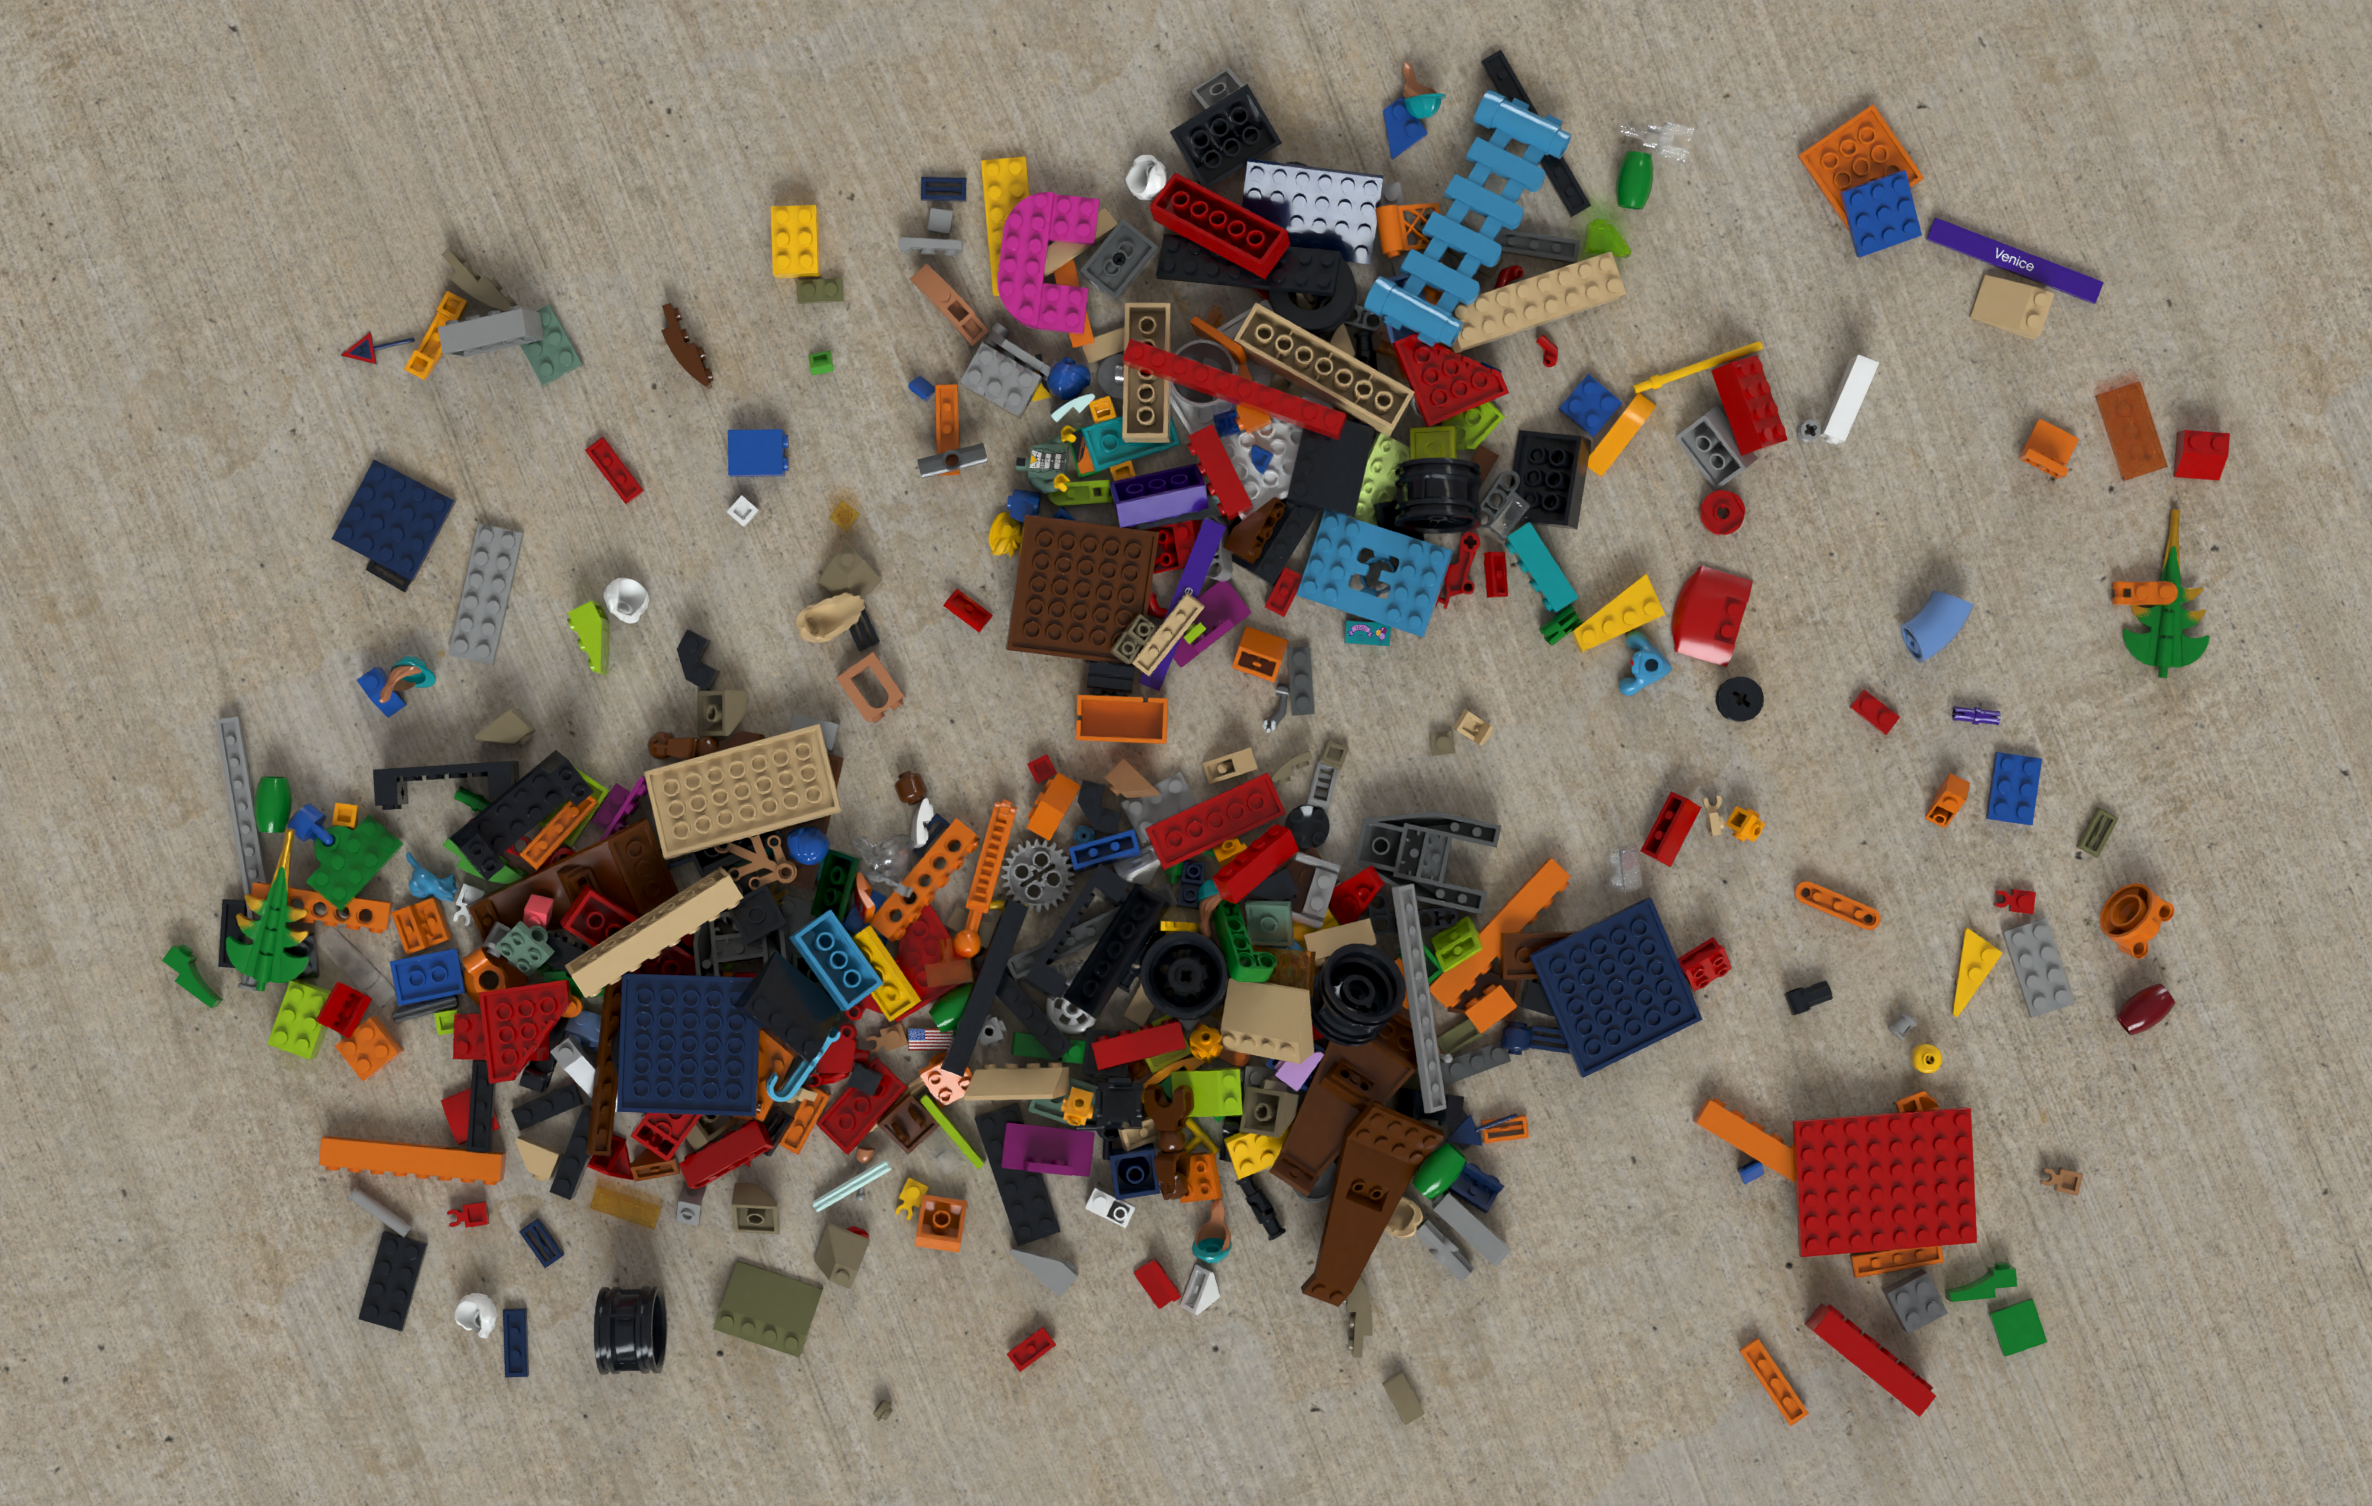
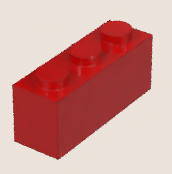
(1670, 829)

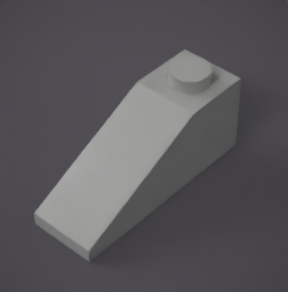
(1050, 1270)

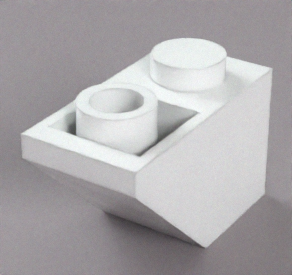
(1104, 1204)

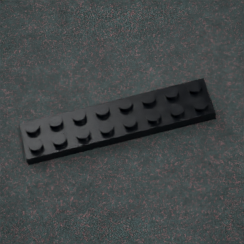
(1296, 271)

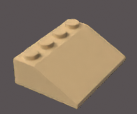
(1267, 1021)
(1019, 1082)

